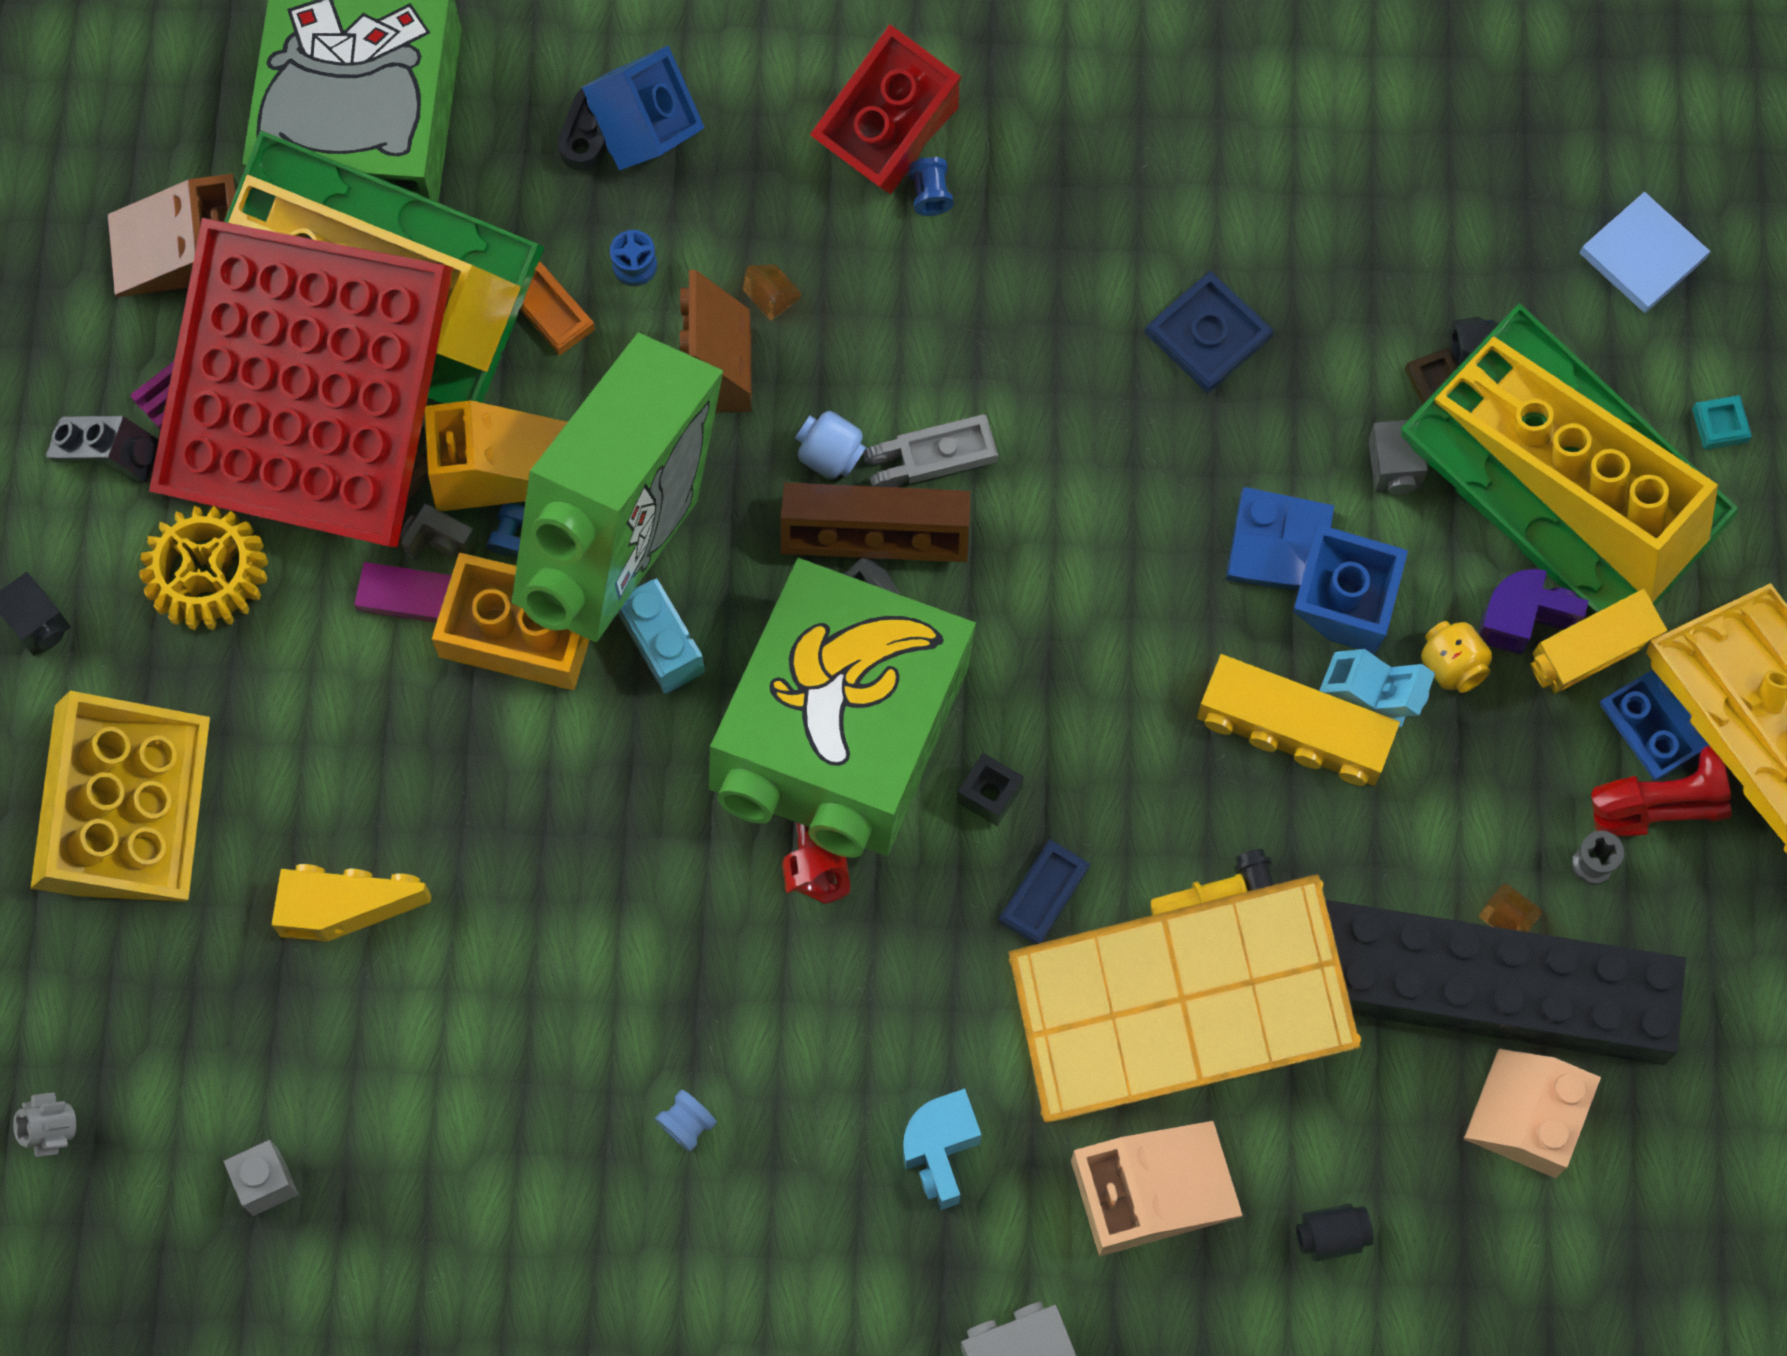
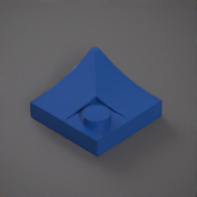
(1273, 538)

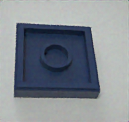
(1209, 332)

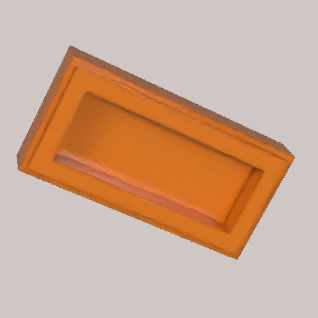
(554, 312)

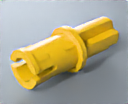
(1198, 894)

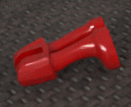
(1631, 805)

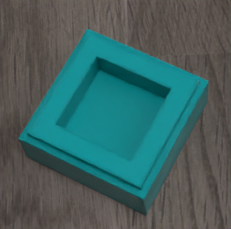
(1721, 422)

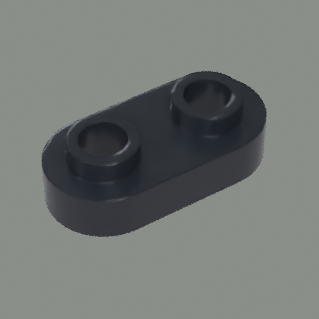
(581, 130)

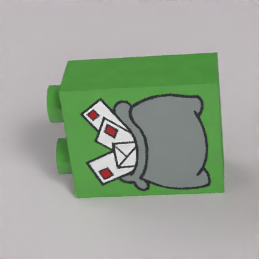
(361, 84)
(614, 487)

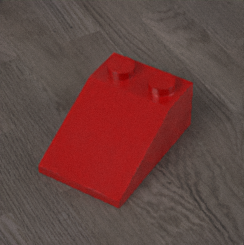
(888, 109)

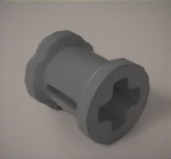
(1604, 845)

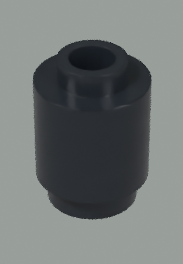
(1334, 1232)

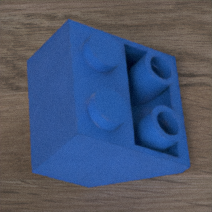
(1655, 726)

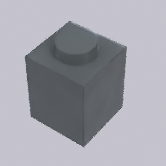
(1393, 461)

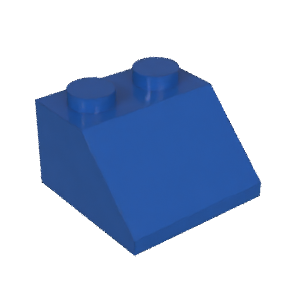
(643, 108)
(1349, 587)

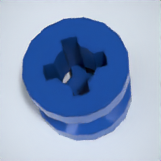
(630, 247)

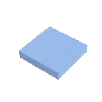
(1644, 252)

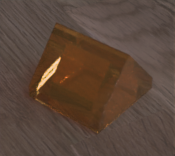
(770, 289)
(1510, 910)

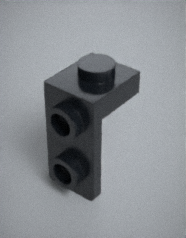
(105, 440)

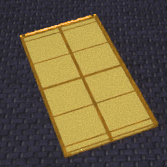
(1183, 999)

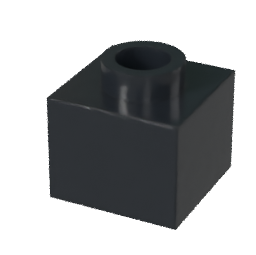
(990, 774)

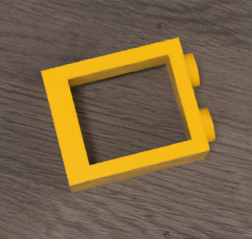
(1597, 642)

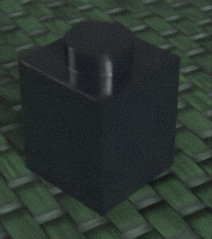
(32, 614)

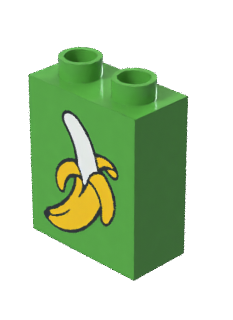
(839, 710)

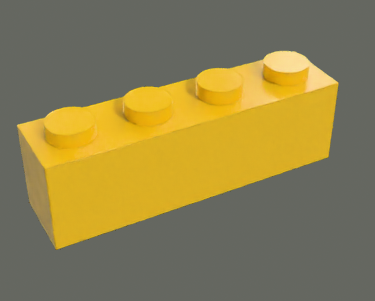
(1297, 721)

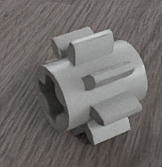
(44, 1124)

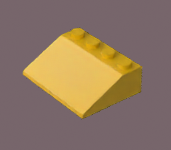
(120, 800)

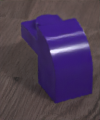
(1520, 603)

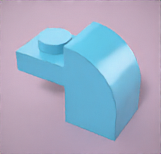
(1374, 685)
(933, 1134)

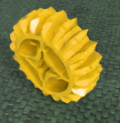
(179, 596)

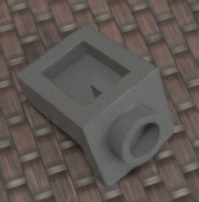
(445, 532)

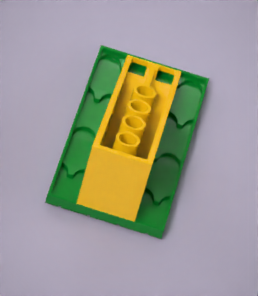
(330, 202)
(1567, 467)

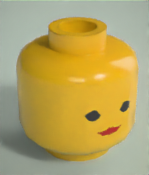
(1456, 656)

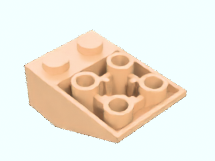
(1154, 1186)

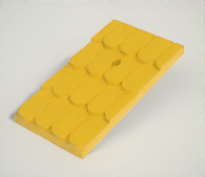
(1734, 685)

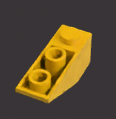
(333, 905)

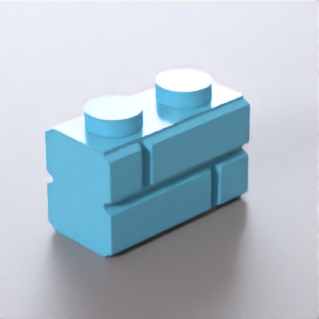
(661, 637)

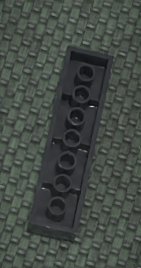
(1509, 983)

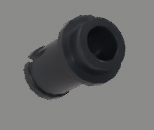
(1254, 869)

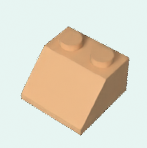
(1532, 1110)

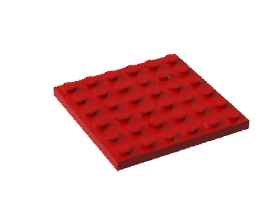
(301, 381)

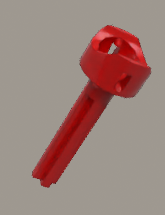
(813, 870)

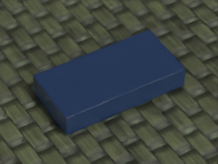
(1044, 892)

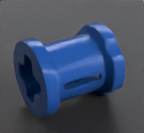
(930, 186)

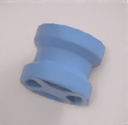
(685, 1120)

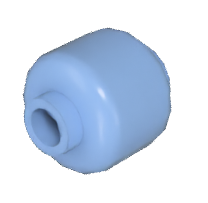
(830, 445)

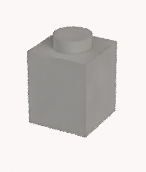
(261, 1178)

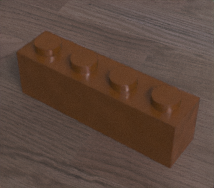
(875, 522)

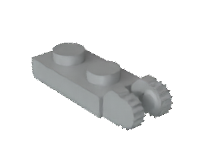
(934, 452)

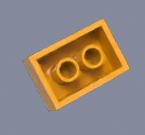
(490, 632)

